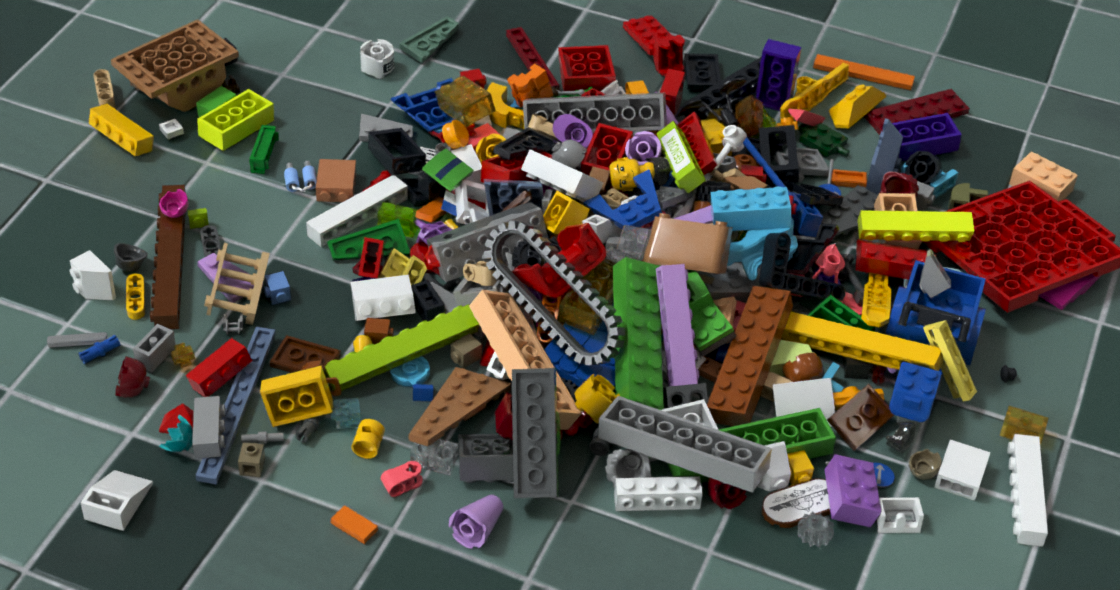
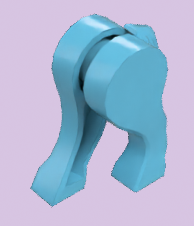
(750, 249)

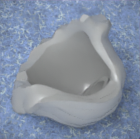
(627, 464)

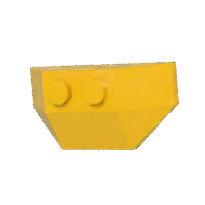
(855, 105)

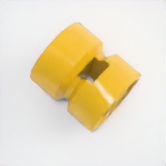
(368, 438)

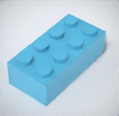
(752, 208)

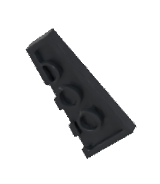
(522, 142)

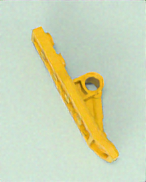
(812, 92)
(876, 301)

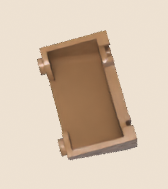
(689, 243)

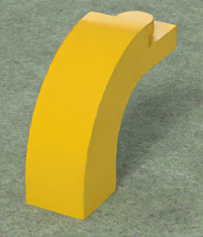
(504, 114)

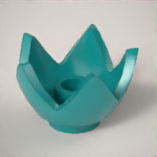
(181, 437)

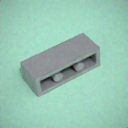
(208, 427)

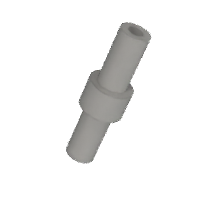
(262, 437)

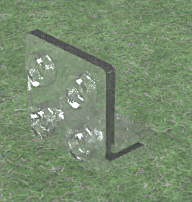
(631, 244)

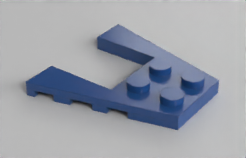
(634, 213)

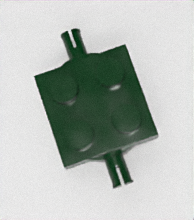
(824, 139)

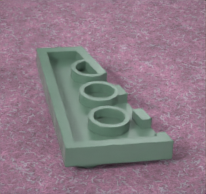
(427, 41)

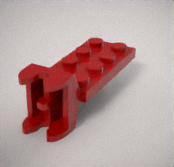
(657, 41)

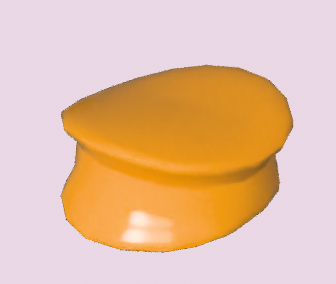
(455, 134)

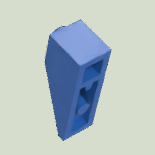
(807, 218)

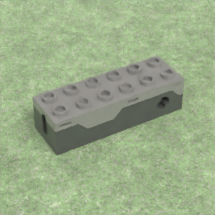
(466, 244)

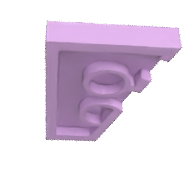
(209, 267)

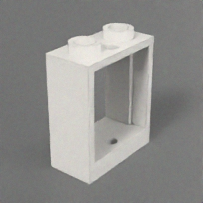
(467, 190)

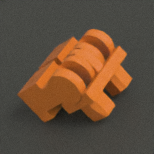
(531, 85)

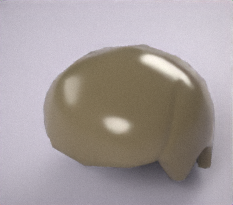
(925, 464)

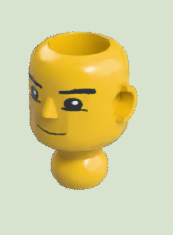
(624, 170)

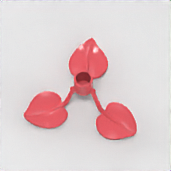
(830, 264)

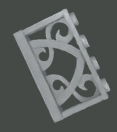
(468, 290)

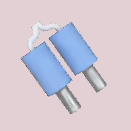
(292, 180)

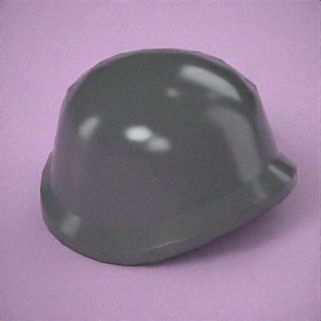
(129, 256)

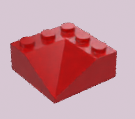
(586, 67)

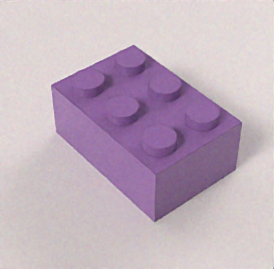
(852, 491)

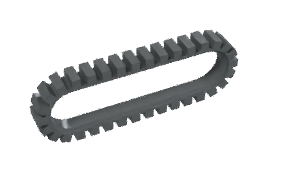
(535, 307)

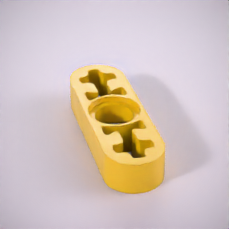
(131, 302)

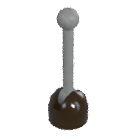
(556, 92)

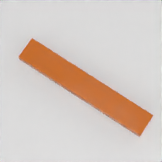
(866, 72)

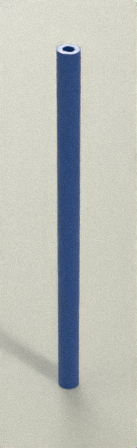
(768, 170)

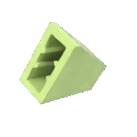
(787, 351)

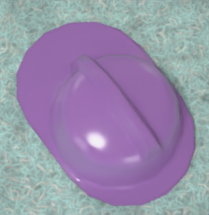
(571, 128)

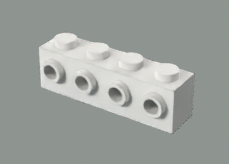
(657, 493)

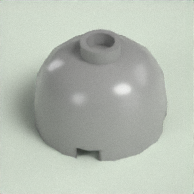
(568, 153)

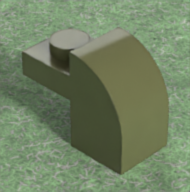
(964, 194)

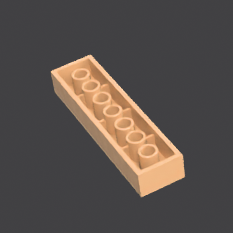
(518, 345)

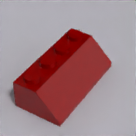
(887, 259)

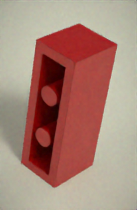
(219, 368)

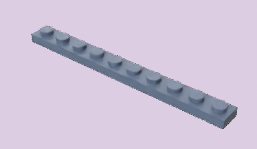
(238, 401)

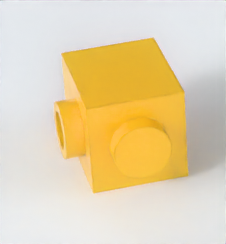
(800, 467)

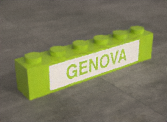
(680, 157)

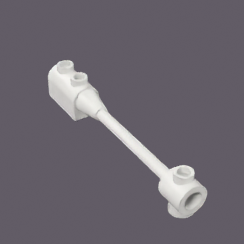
(732, 142)

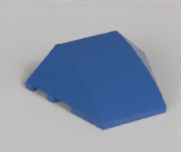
(425, 108)

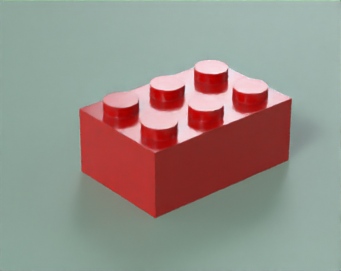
(605, 147)

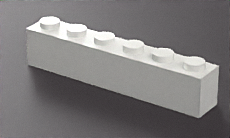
(355, 210)
(1027, 490)

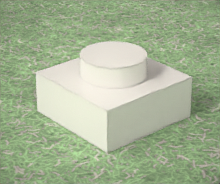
(171, 128)

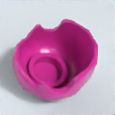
(174, 203)

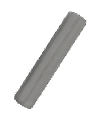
(76, 339)

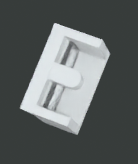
(900, 515)

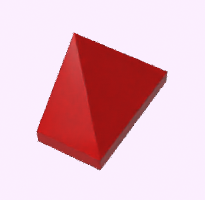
(171, 418)

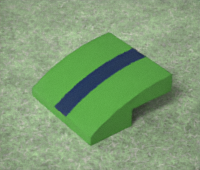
(448, 169)

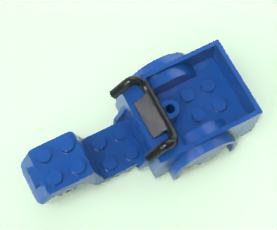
(911, 311)

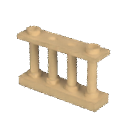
(252, 294)

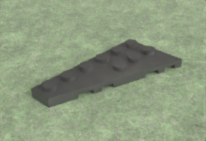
(847, 213)

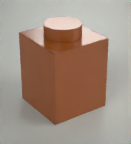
(378, 329)

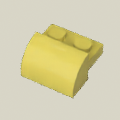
(399, 265)

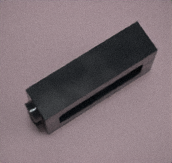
(786, 135)
(412, 157)

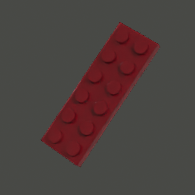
(928, 105)

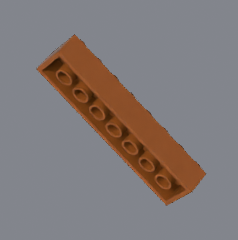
(750, 356)

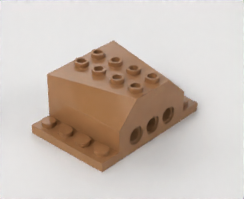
(178, 65)

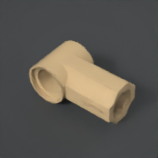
(542, 125)

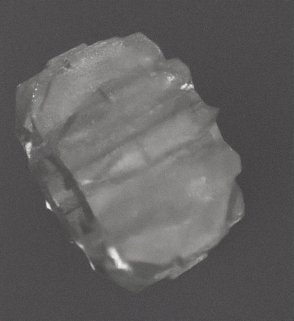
(815, 529)

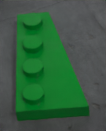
(351, 245)

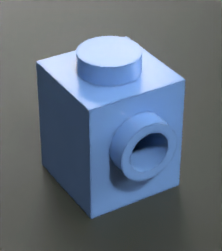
(277, 288)

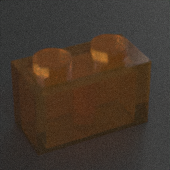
(750, 115)

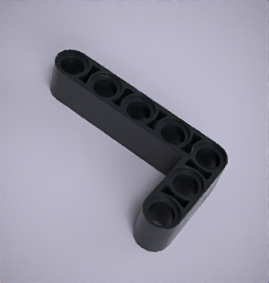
(774, 273)

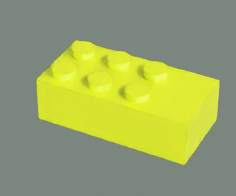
(235, 119)

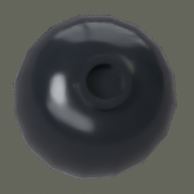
(924, 167)

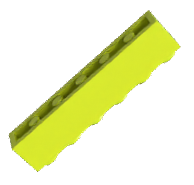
(915, 225)

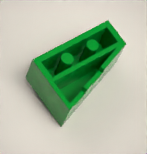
(836, 311)

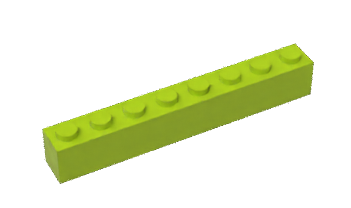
(402, 348)

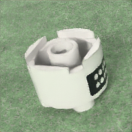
(377, 58)

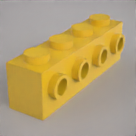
(121, 129)

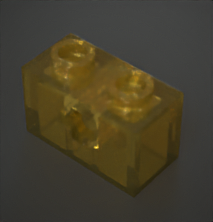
(1023, 423)

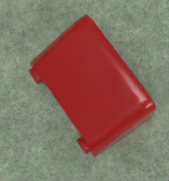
(581, 249)

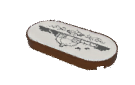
(789, 504)

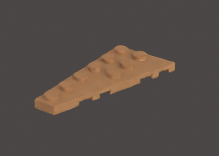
(458, 399)

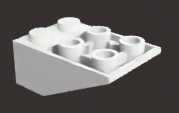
(115, 499)

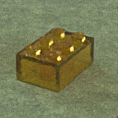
(465, 101)

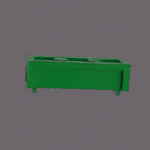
(263, 148)

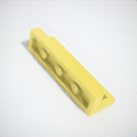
(951, 355)

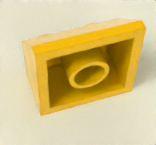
(563, 212)

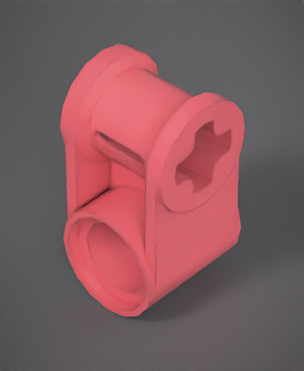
(401, 479)

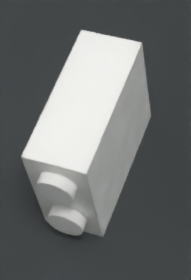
(962, 470)

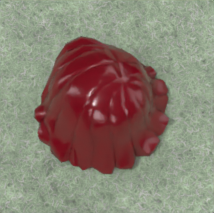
(899, 183)

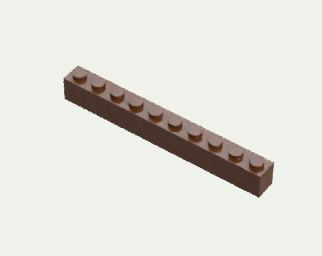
(168, 266)

